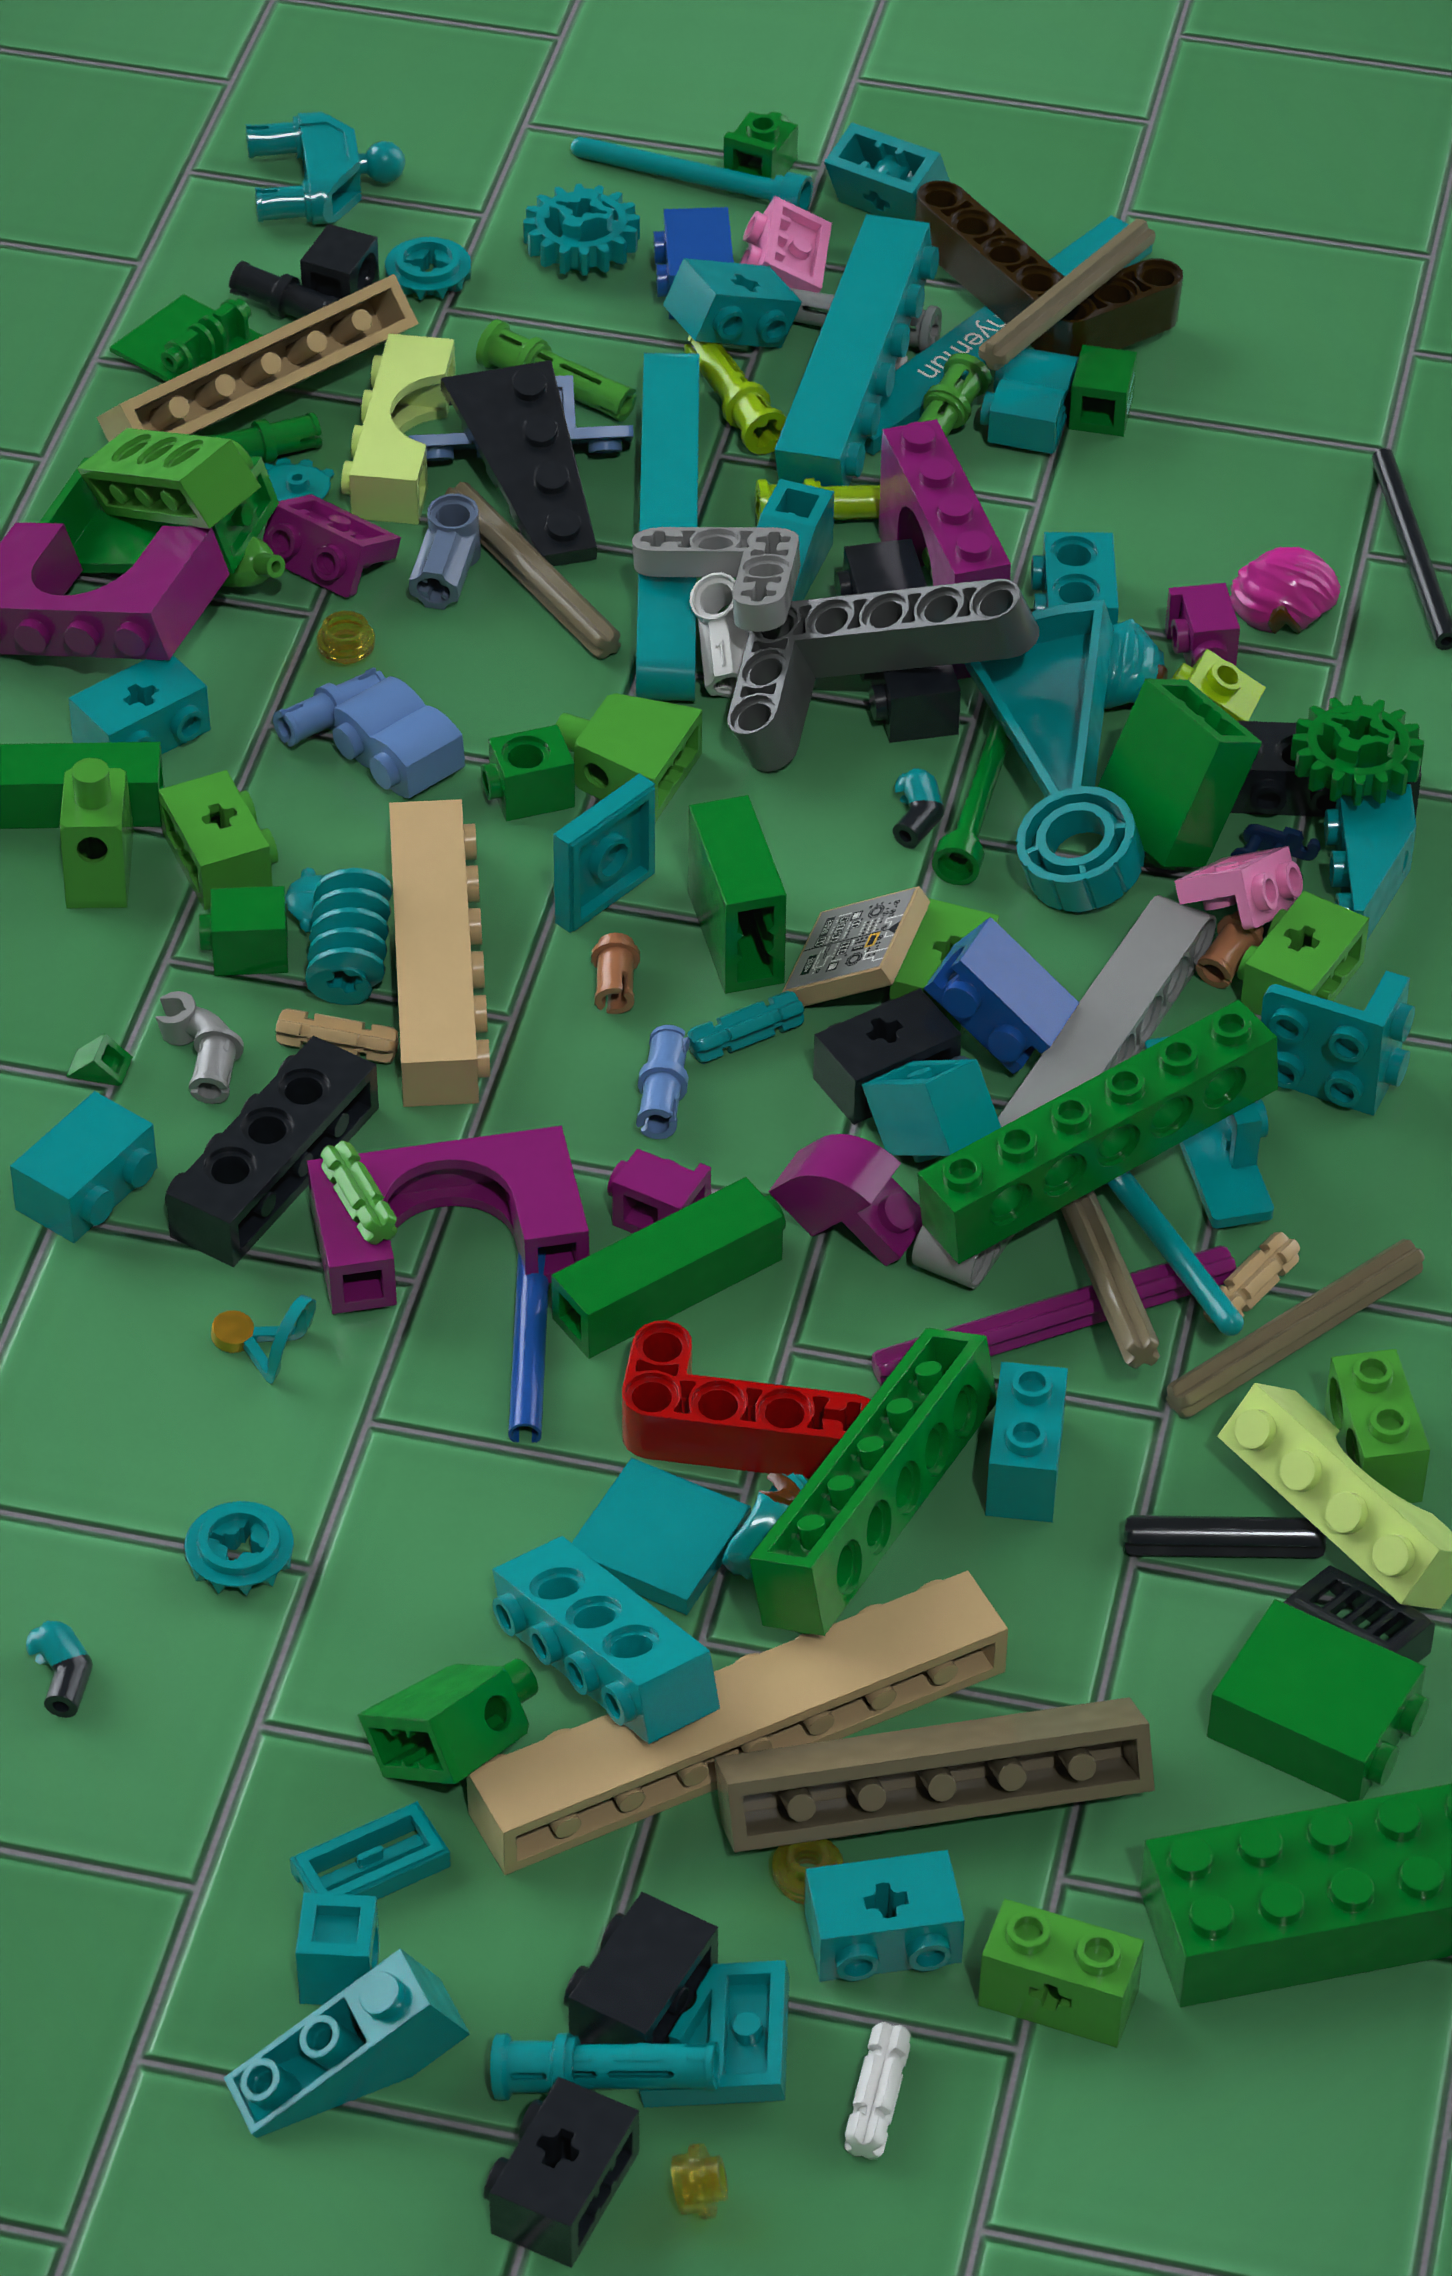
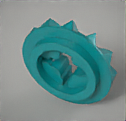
(415, 255)
(228, 1527)

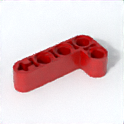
(724, 1420)

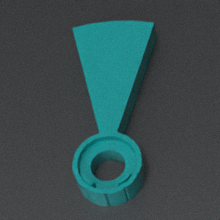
(1054, 718)

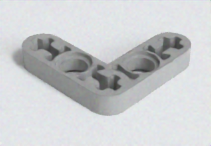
(760, 559)

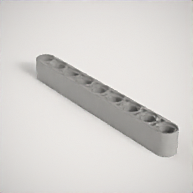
(1103, 1031)

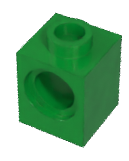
(530, 773)

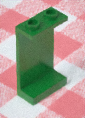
(116, 542)

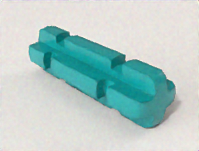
(746, 1026)

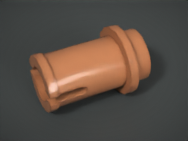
(1227, 950)
(615, 962)

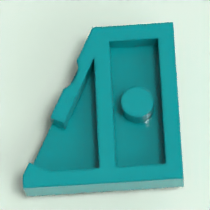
(747, 2015)

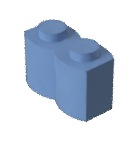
(398, 737)

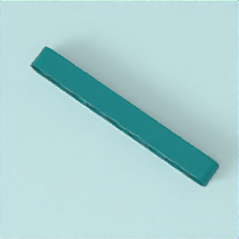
(668, 500)

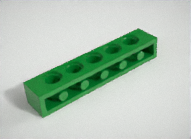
(1098, 1131)
(873, 1482)

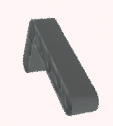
(866, 636)

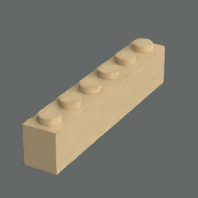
(267, 364)
(435, 953)

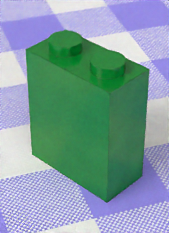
(1179, 770)
(737, 894)
(1318, 1703)

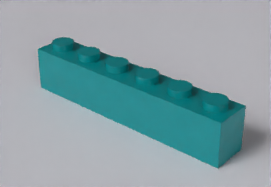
(857, 352)

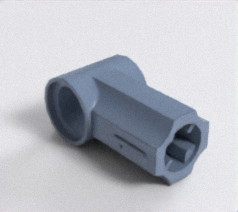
(447, 551)

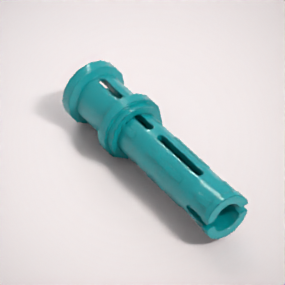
(537, 2064)

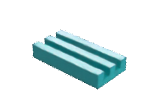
(376, 1869)

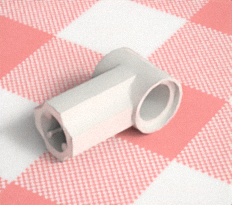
(720, 638)

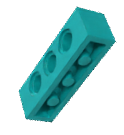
(605, 1639)

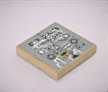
(857, 947)

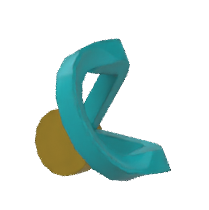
(235, 1332)

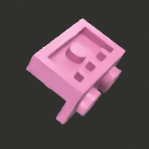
(789, 243)
(1254, 881)

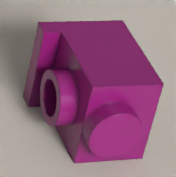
(1202, 620)
(652, 1189)

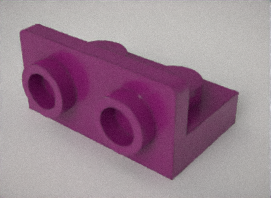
(327, 542)

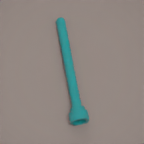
(792, 187)
(1177, 1254)

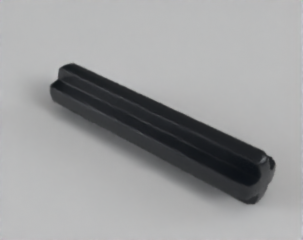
(1223, 1536)

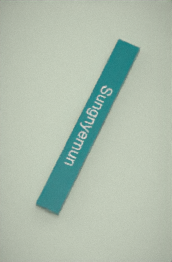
(927, 367)

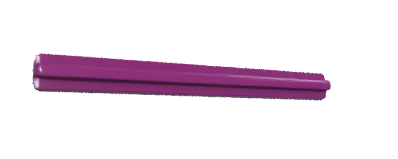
(1065, 1311)

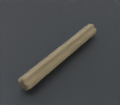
(1066, 294)
(542, 578)
(1111, 1281)
(1294, 1328)

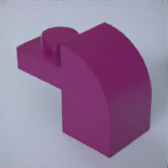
(850, 1183)

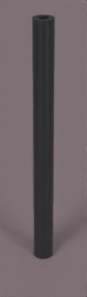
(1414, 547)

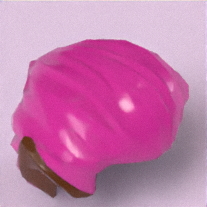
(1283, 589)

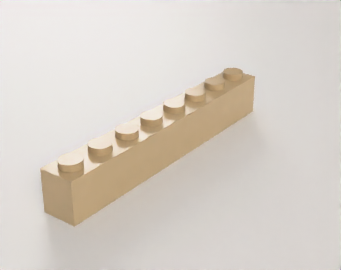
(795, 1694)

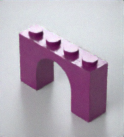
(935, 505)
(131, 618)
(512, 1175)

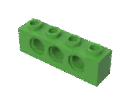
(170, 477)

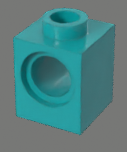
(335, 1943)

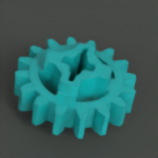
(581, 229)

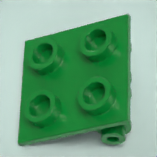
(186, 336)

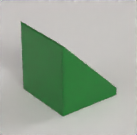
(100, 1062)

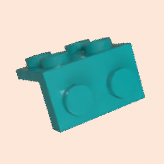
(1339, 1049)

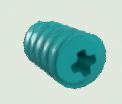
(348, 935)

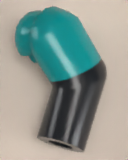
(925, 806)
(68, 1659)

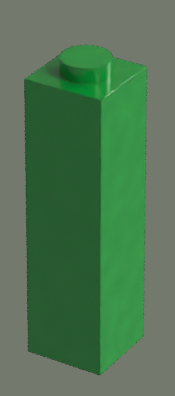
(35, 779)
(668, 1266)

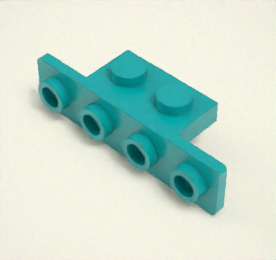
(1226, 1166)

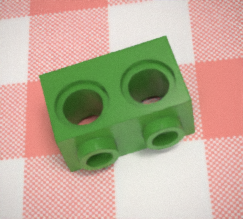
(1378, 1420)

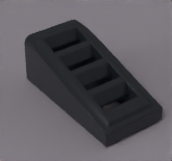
(1408, 1629)

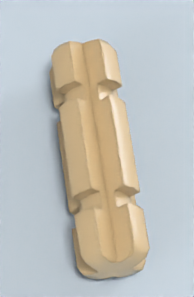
(378, 1043)
(1260, 1272)

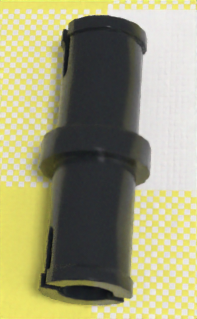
(280, 294)

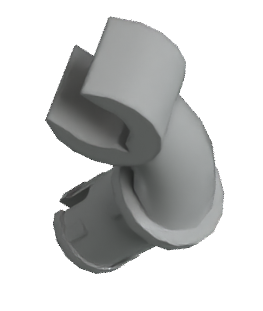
(213, 1040)

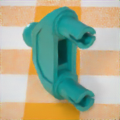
(329, 167)

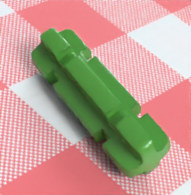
(359, 1192)

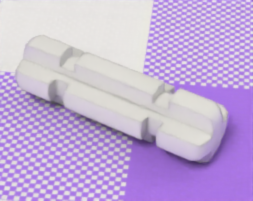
(877, 2090)

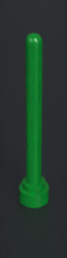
(960, 852)

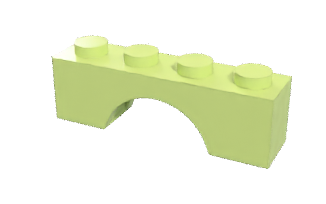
(388, 467)
(1301, 1459)

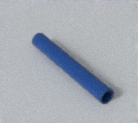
(529, 1350)

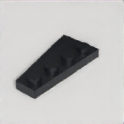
(528, 453)

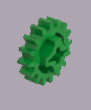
(1357, 750)

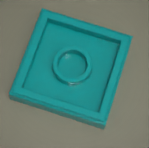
(604, 853)
(661, 1534)

